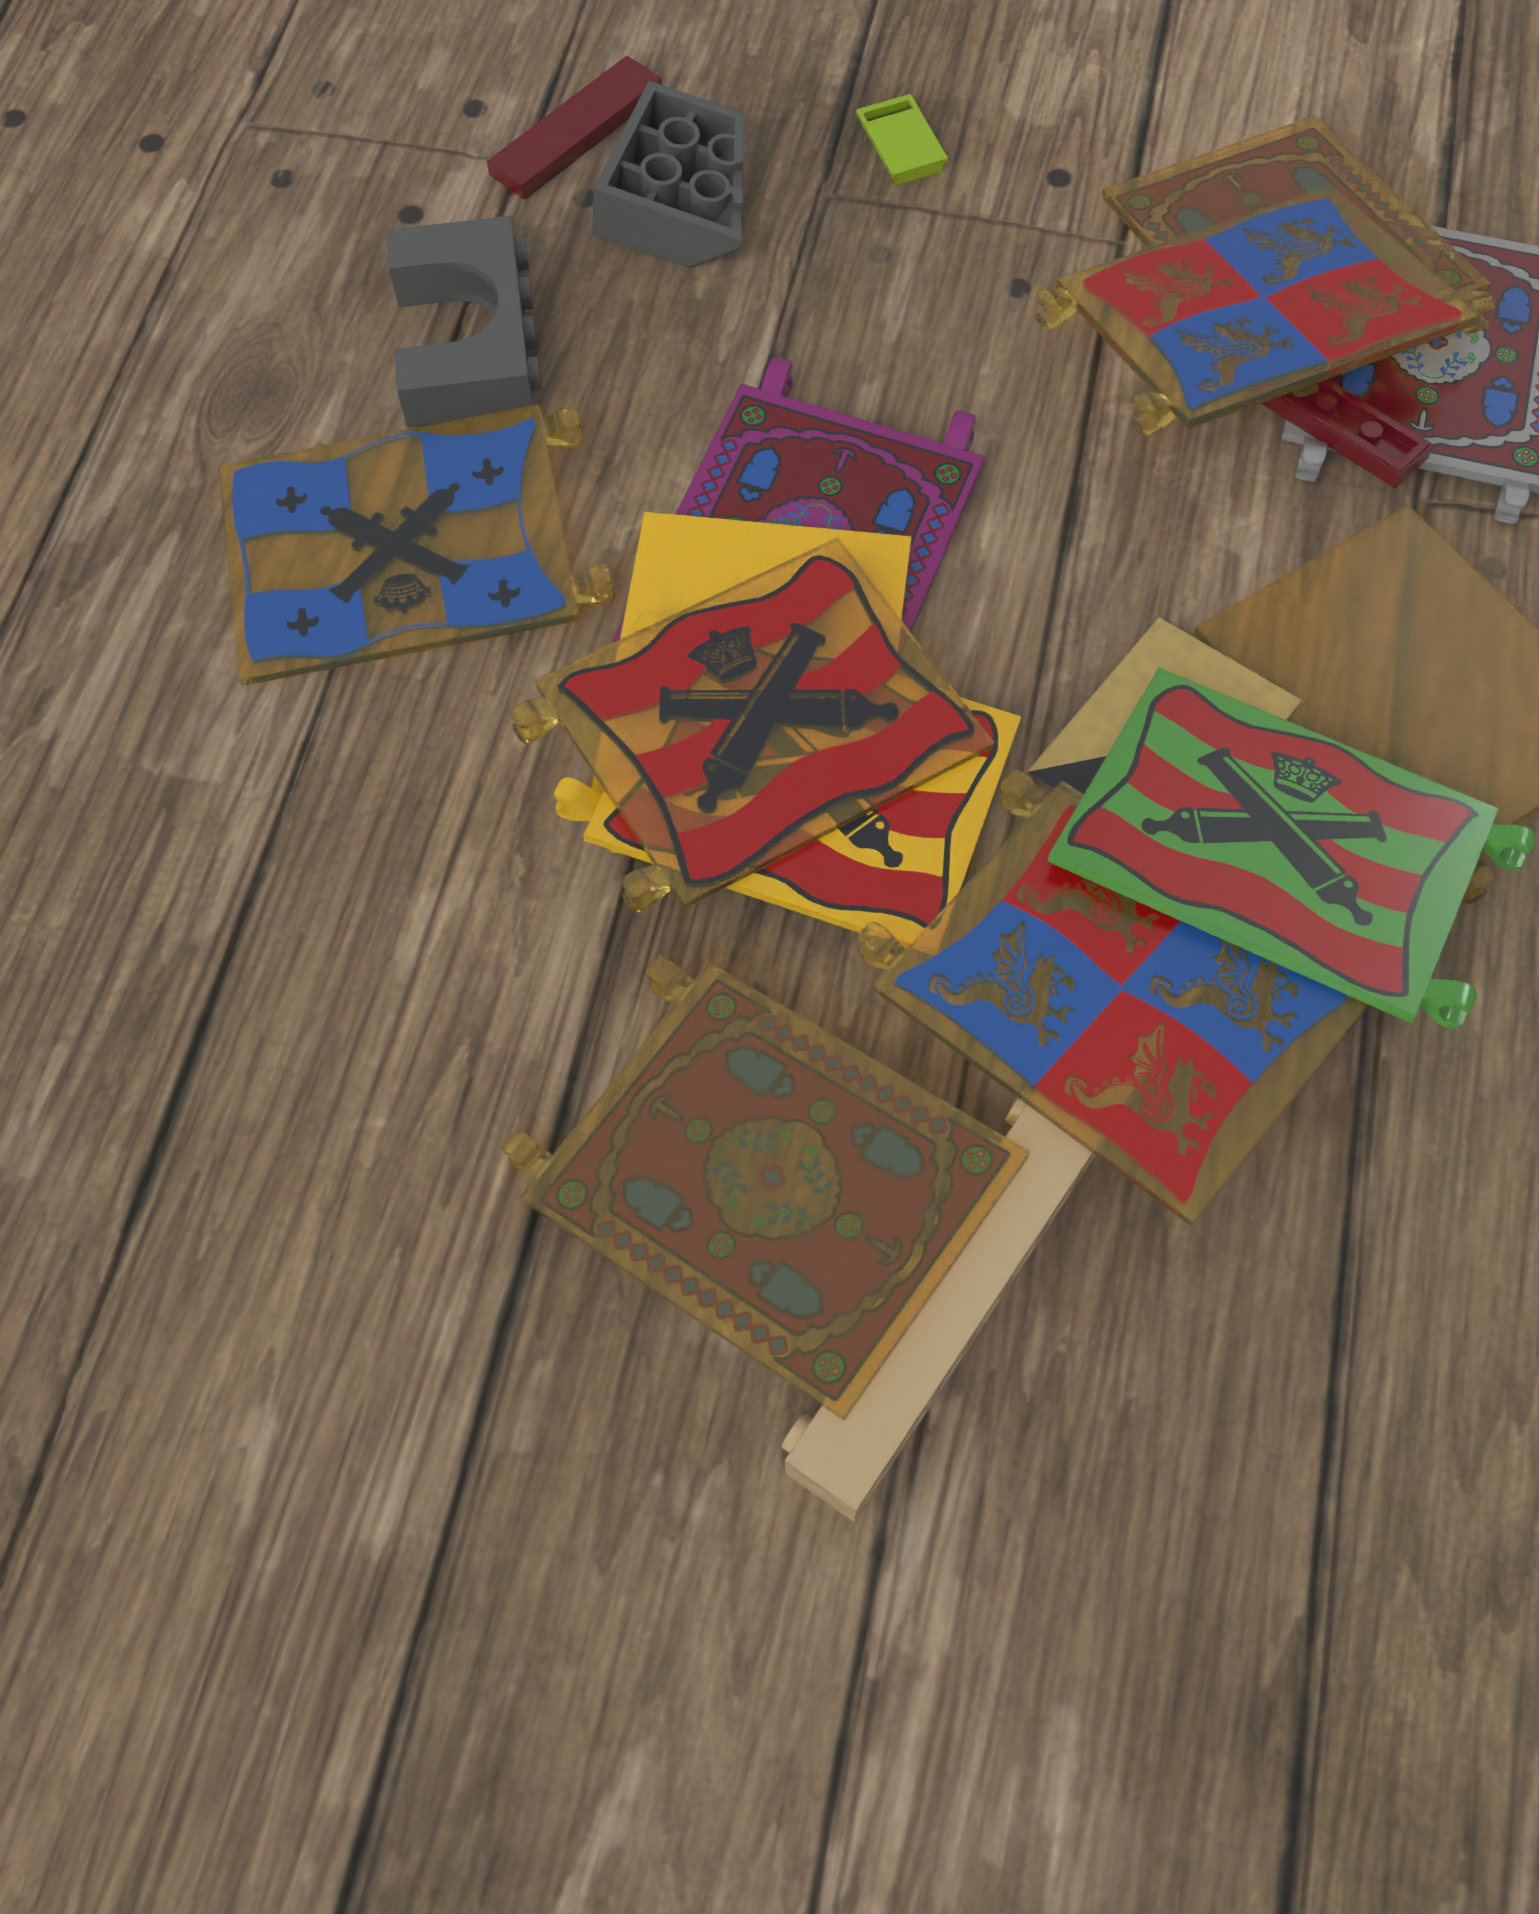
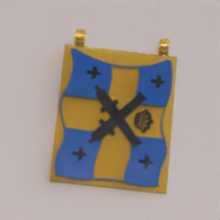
(401, 543)

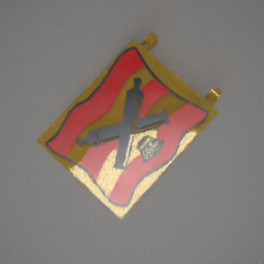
(756, 722)

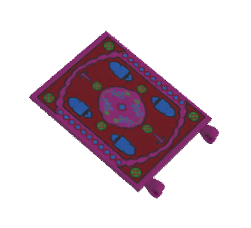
(835, 471)

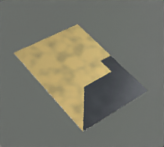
(1092, 732)

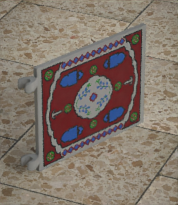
(1465, 390)

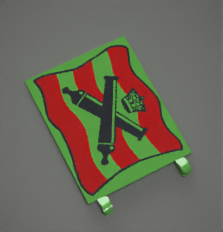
(1287, 845)

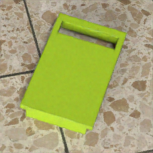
(903, 139)

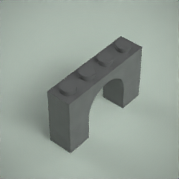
(490, 369)

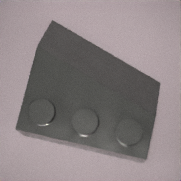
(674, 179)

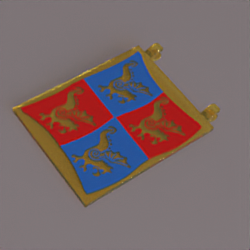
(1258, 307)
(1111, 1014)

